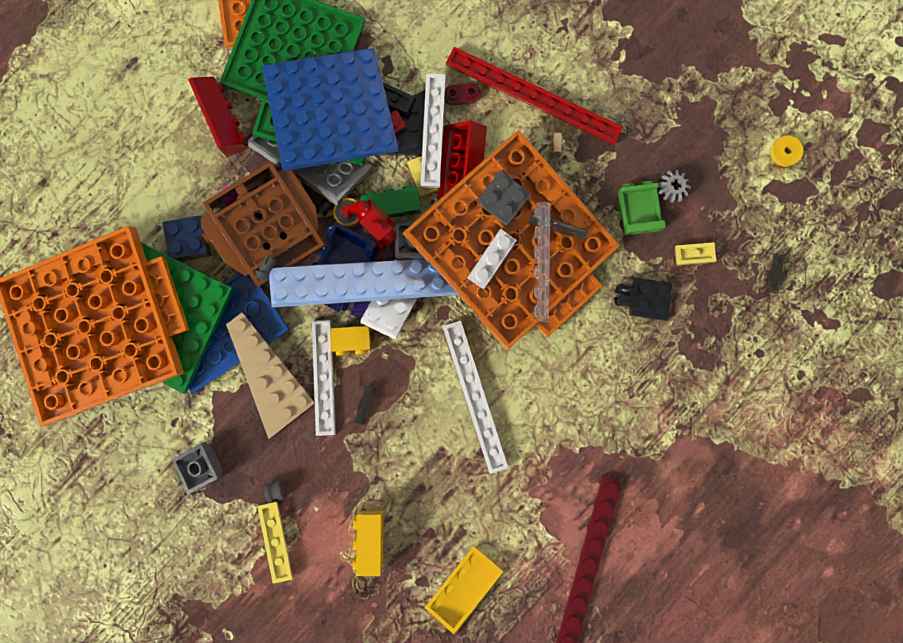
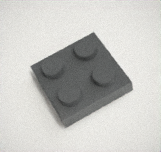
(503, 198)

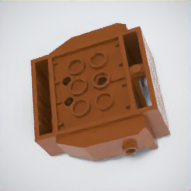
(283, 208)

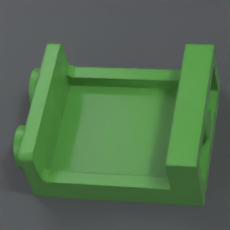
(640, 208)

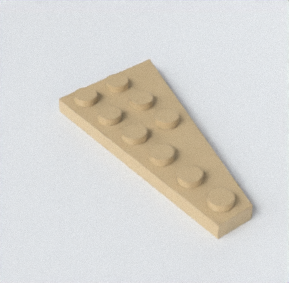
(273, 386)

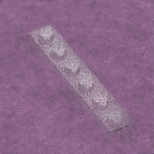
(542, 253)

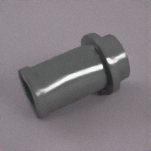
(265, 268)

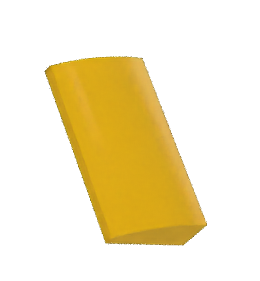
(464, 590)

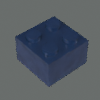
(185, 239)

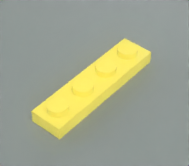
(275, 542)

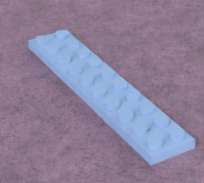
(356, 283)

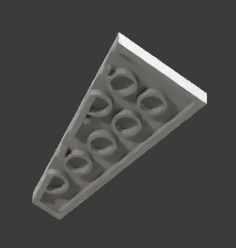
(330, 180)

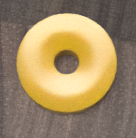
(778, 151)

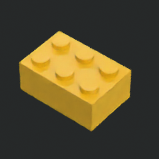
(368, 543)

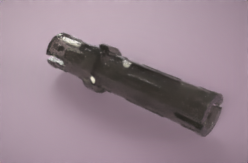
(580, 233)

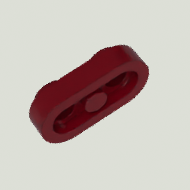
(462, 96)

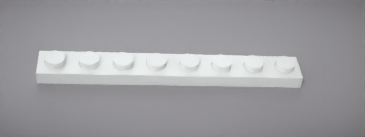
(475, 397)

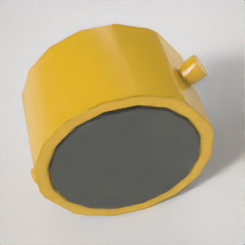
(340, 218)

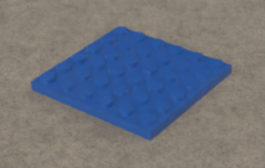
(329, 109)

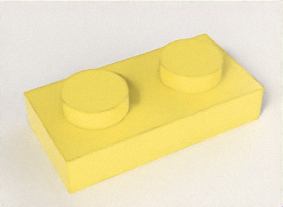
(415, 169)
(695, 253)

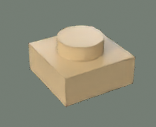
(557, 144)

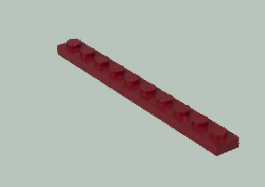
(589, 561)

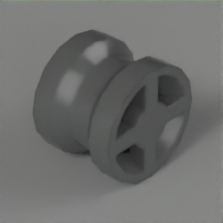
(274, 491)

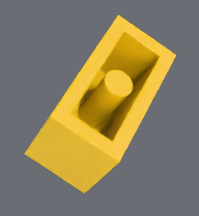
(350, 339)

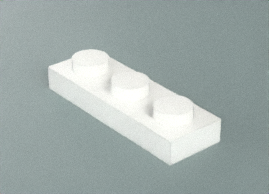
(491, 259)

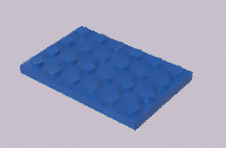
(221, 353)

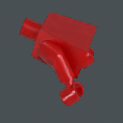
(374, 220)

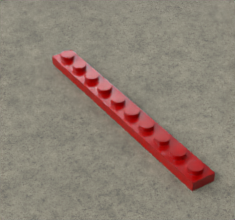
(534, 96)

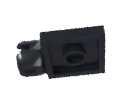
(645, 298)

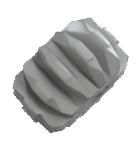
(679, 182)

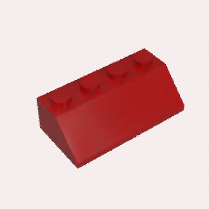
(218, 115)
(461, 153)

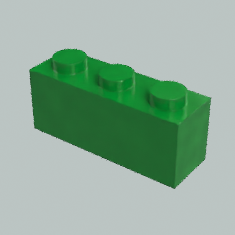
(396, 202)

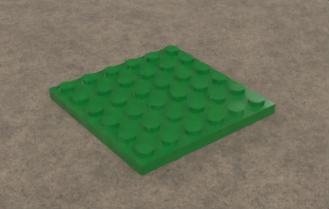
(283, 33)
(203, 306)

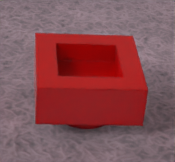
(398, 123)

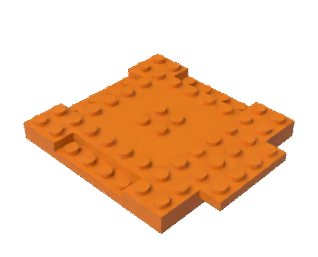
(460, 230)
(93, 324)

